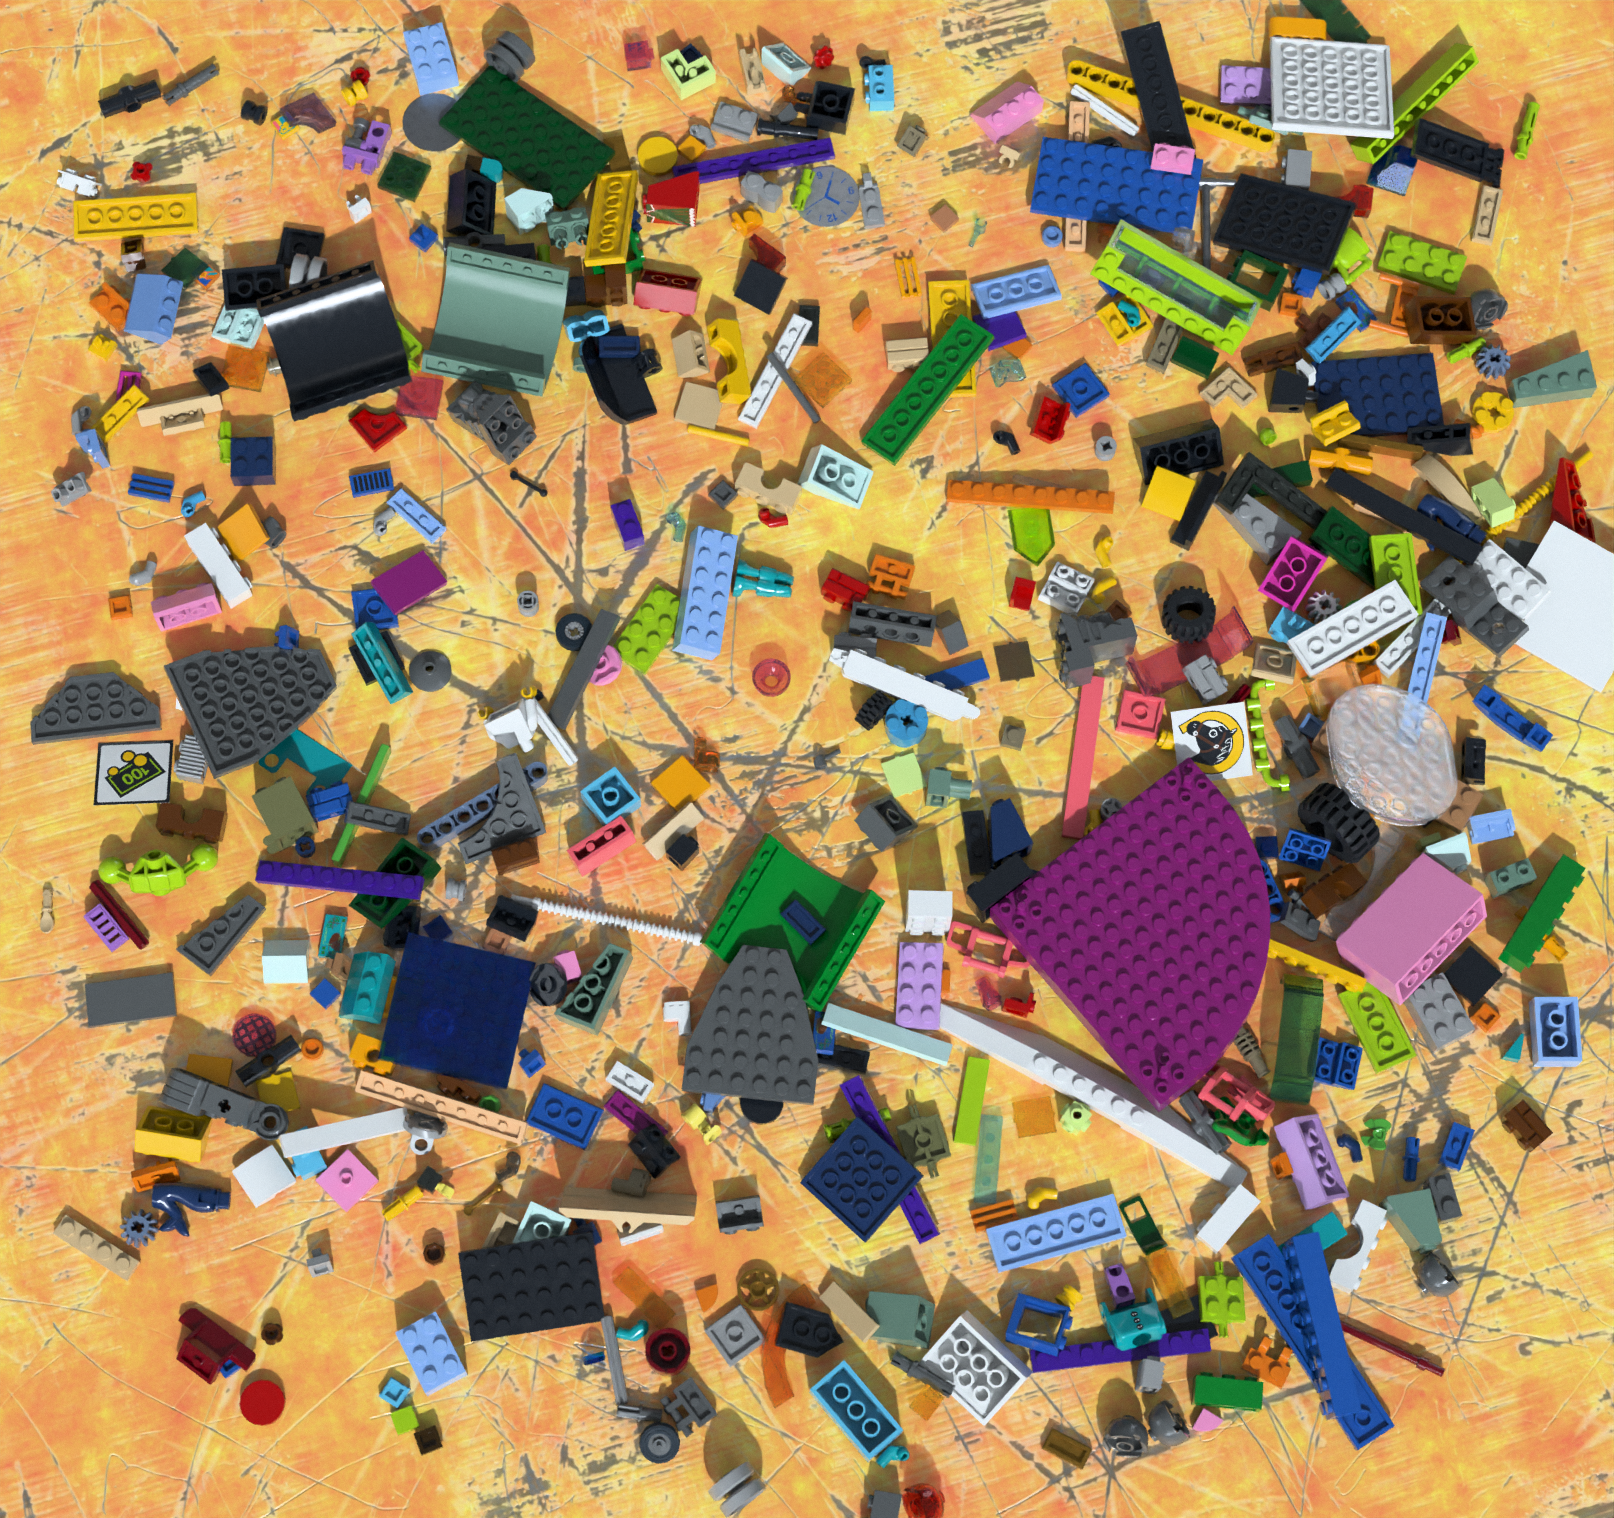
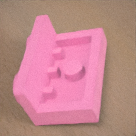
(1172, 158)

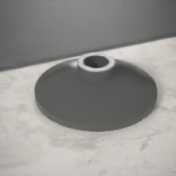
(432, 680)

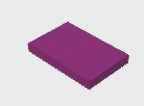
(408, 582)

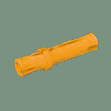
(1551, 943)

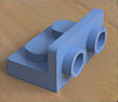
(93, 444)

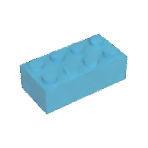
(856, 1411)

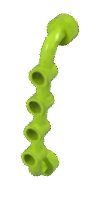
(1259, 743)

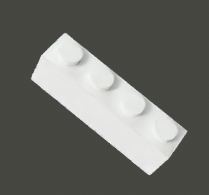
(218, 565)

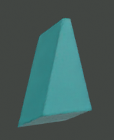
(1514, 1051)

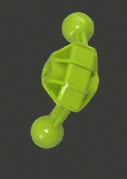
(157, 871)

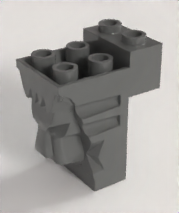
(493, 420)
(1090, 641)

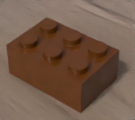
(1440, 320)

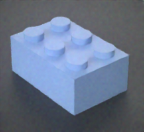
(431, 58)
(1555, 1032)
(431, 1353)

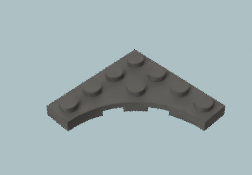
(512, 818)

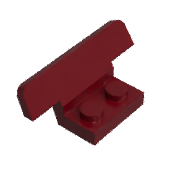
(210, 1347)

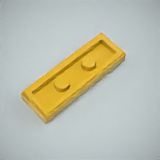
(120, 413)

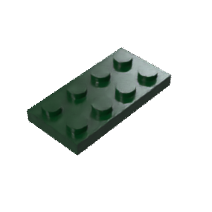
(1345, 544)

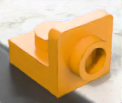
(746, 220)

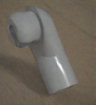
(79, 418)

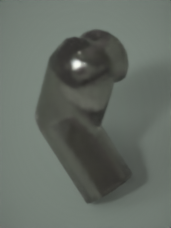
(511, 1168)

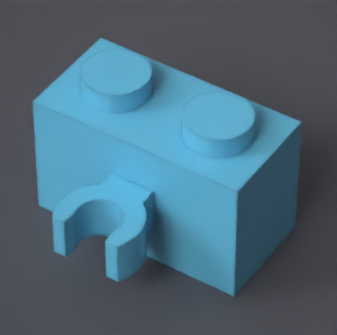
(1288, 625)
(308, 1164)

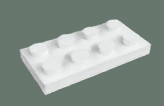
(1512, 583)

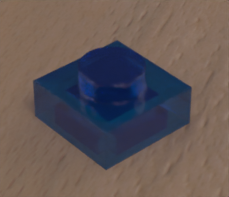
(1267, 847)

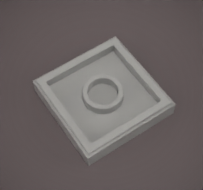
(735, 1335)

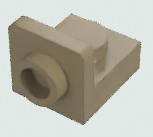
(913, 140)

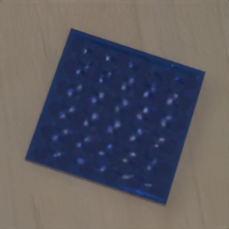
(456, 1011)

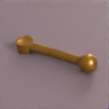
(469, 1210)

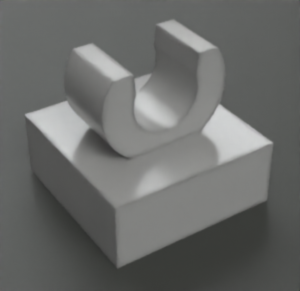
(319, 1264)

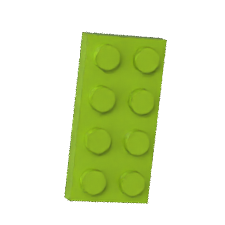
(1422, 262)
(1395, 560)
(649, 630)
(1377, 1027)

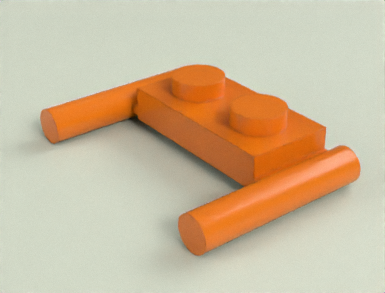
(1404, 293)

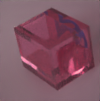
(638, 55)

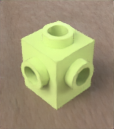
(1074, 1125)

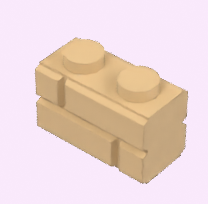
(906, 353)

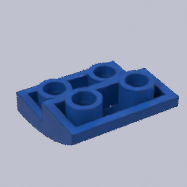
(1304, 849)
(1337, 1064)

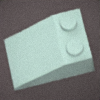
(835, 477)

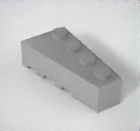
(1260, 528)

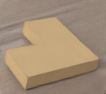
(1229, 385)

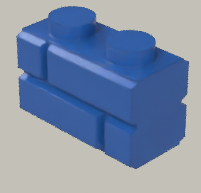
(329, 802)

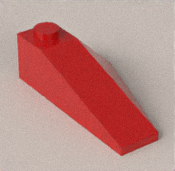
(1568, 502)

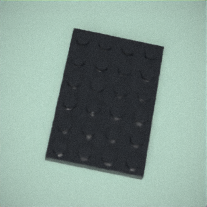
(1285, 223)
(531, 1286)

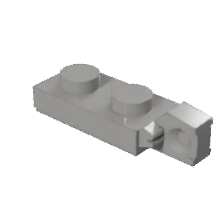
(870, 203)

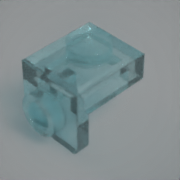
(1007, 371)

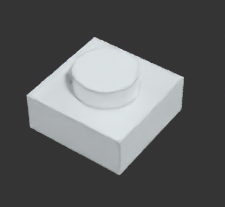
(1306, 370)

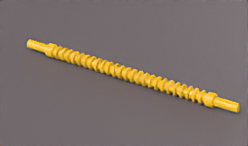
(1531, 500)

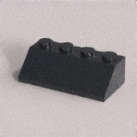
(1180, 449)

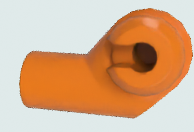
(1477, 430)

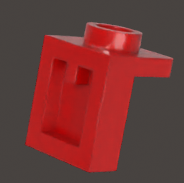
(1016, 1007)

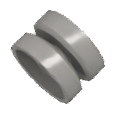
(305, 270)
(734, 1485)

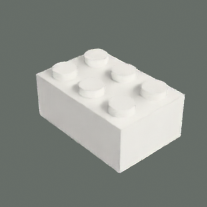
(928, 912)

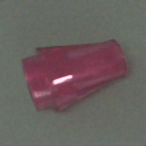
(988, 994)

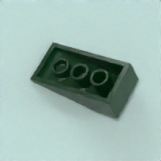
(404, 860)

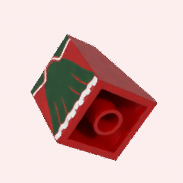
(673, 200)

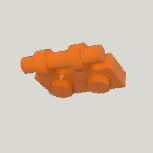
(892, 571)

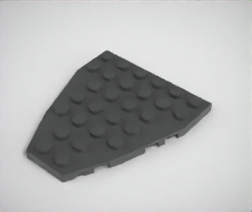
(248, 699)
(754, 1034)

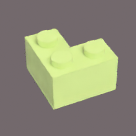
(686, 77)

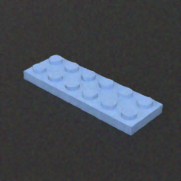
(1055, 1233)

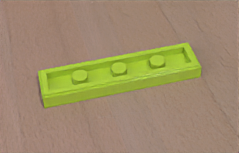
(971, 1101)

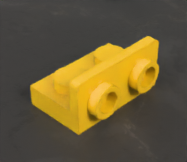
(1334, 423)

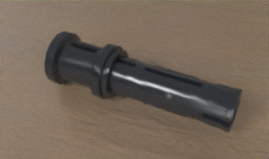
(778, 129)

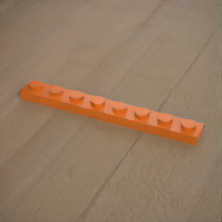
(1030, 496)

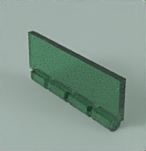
(1338, 25)

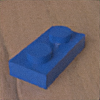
(1456, 1146)

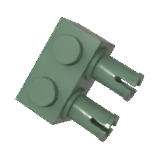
(567, 227)
(943, 786)

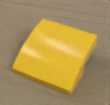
(1116, 322)
(1168, 493)

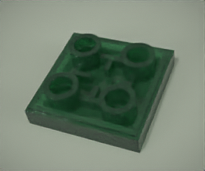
(404, 176)

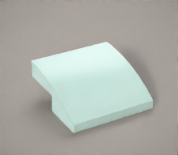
(239, 327)

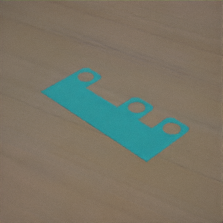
(311, 757)

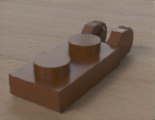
(1274, 358)

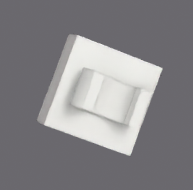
(359, 210)

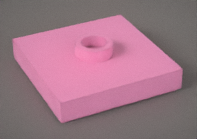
(347, 1180)

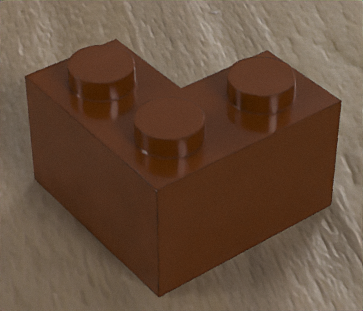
(607, 287)

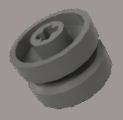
(509, 55)

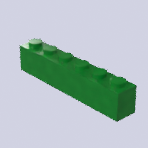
(1542, 913)

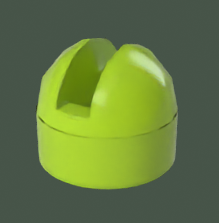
(1267, 436)

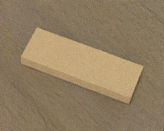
(1487, 215)
(669, 832)
(849, 1312)

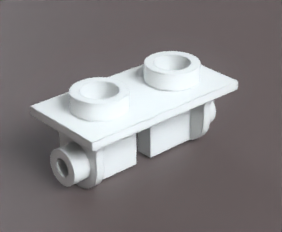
(70, 180)

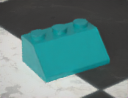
(367, 987)

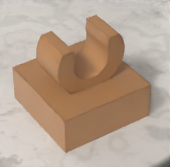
(339, 966)

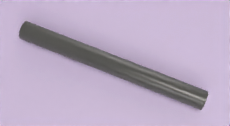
(793, 387)

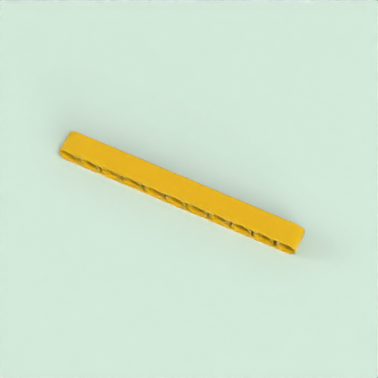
(1195, 120)

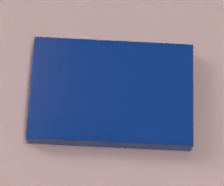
(564, 1116)

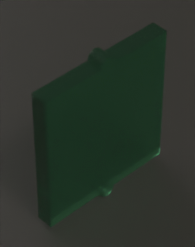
(185, 267)

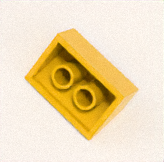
(172, 1134)

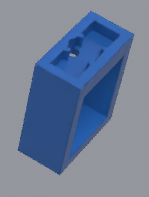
(1044, 1307)

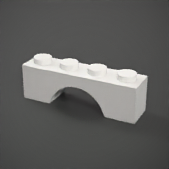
(1367, 1221)

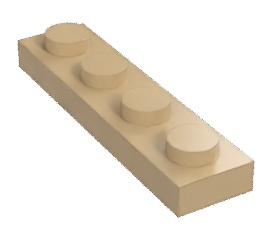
(96, 1248)

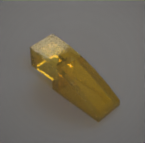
(1168, 1283)

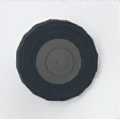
(659, 1442)

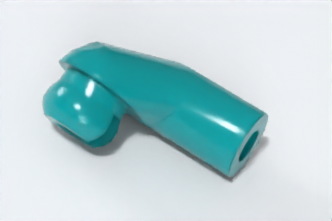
(1132, 311)
(635, 1332)
(896, 1453)

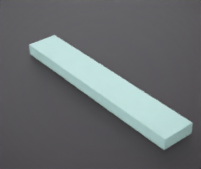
(887, 1034)

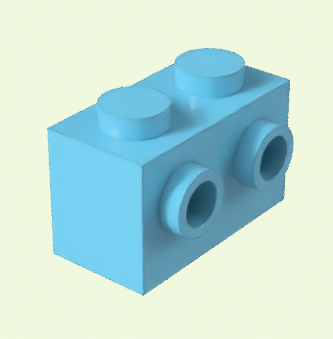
(880, 88)

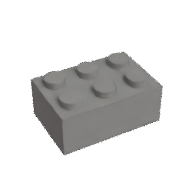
(1438, 1013)

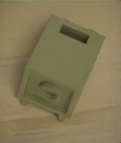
(283, 815)

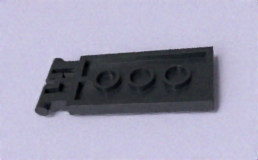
(1456, 152)

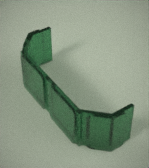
(1297, 1039)

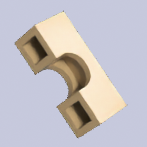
(782, 498)

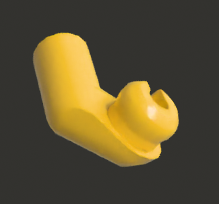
(1097, 593)

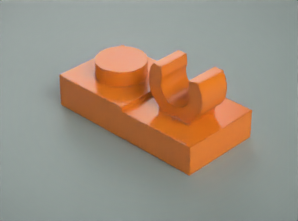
(161, 1173)

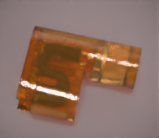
(705, 760)

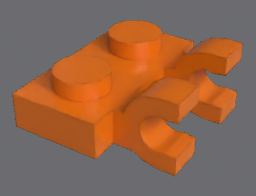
(1265, 1367)

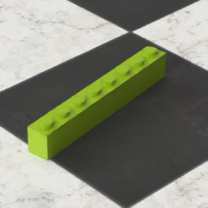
(1419, 99)

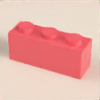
(601, 846)

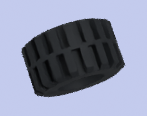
(1191, 600)

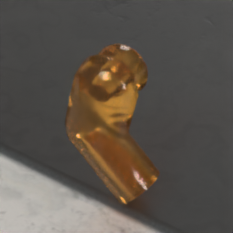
(789, 95)

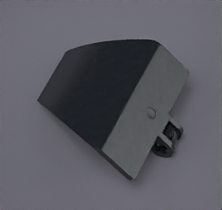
(620, 381)

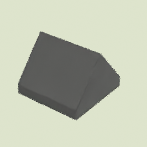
(784, 113)

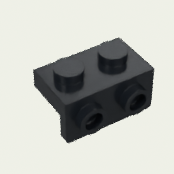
(512, 918)
(397, 929)
(654, 1150)

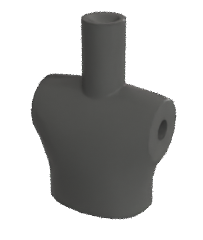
(275, 532)

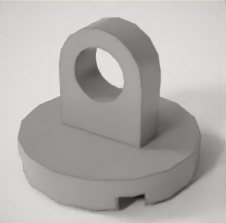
(424, 1127)

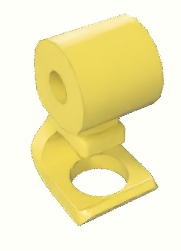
(696, 1119)

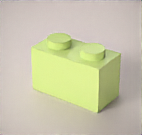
(1493, 502)

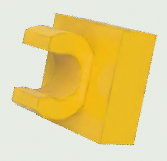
(102, 347)

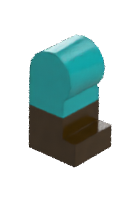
(485, 167)

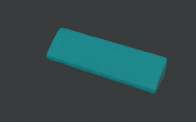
(381, 662)
(1329, 1230)

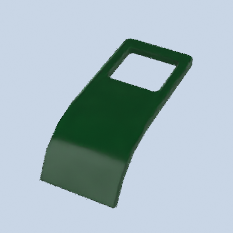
(1144, 1230)

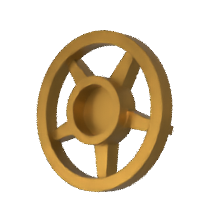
(758, 1289)

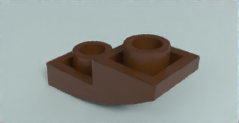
(451, 1085)

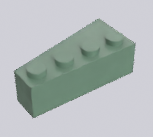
(1558, 382)
(593, 997)

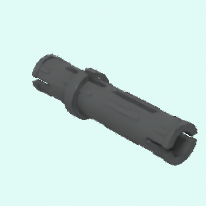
(182, 89)
(915, 1370)

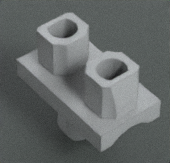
(71, 489)

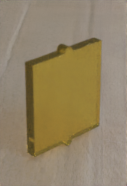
(1034, 1117)

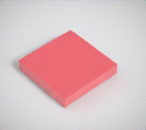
(1140, 714)

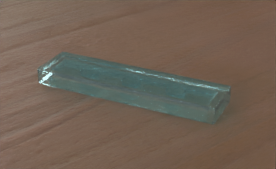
(988, 1159)

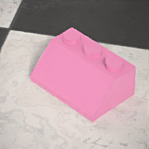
(1008, 111)
(185, 606)

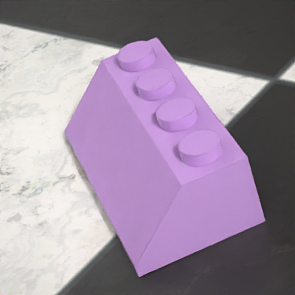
(1312, 1161)

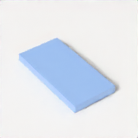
(1016, 291)

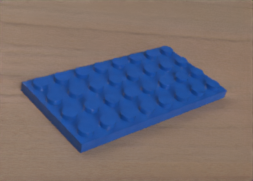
(1112, 185)

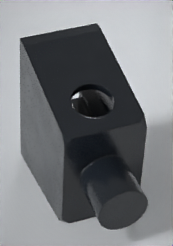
(1290, 393)

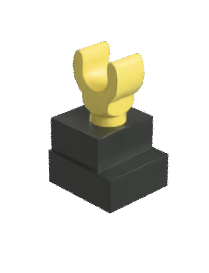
(431, 1181)

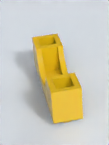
(726, 338)

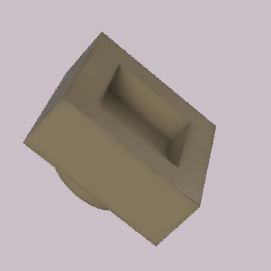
(1013, 737)

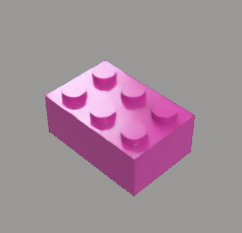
(1293, 573)

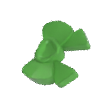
(1380, 1129)

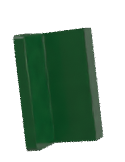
(1195, 357)

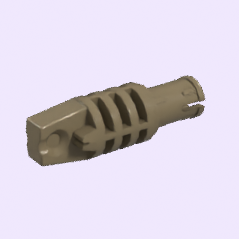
(1251, 1052)

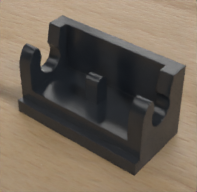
(1473, 761)

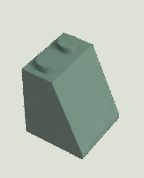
(1414, 1219)
(901, 1318)

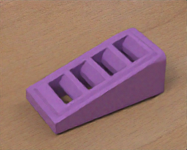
(93, 914)

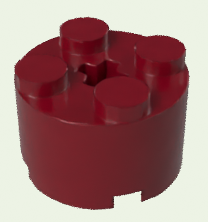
(667, 1339)

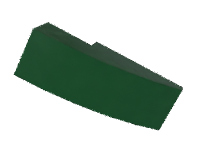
(1297, 474)

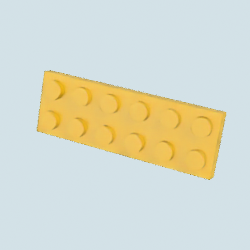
(135, 217)
(611, 218)
(946, 304)

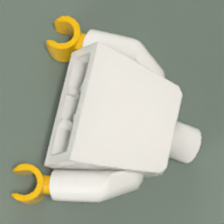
(513, 723)

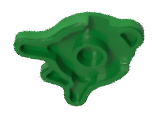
(1241, 1130)

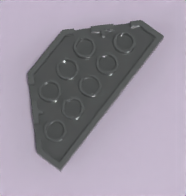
(94, 708)

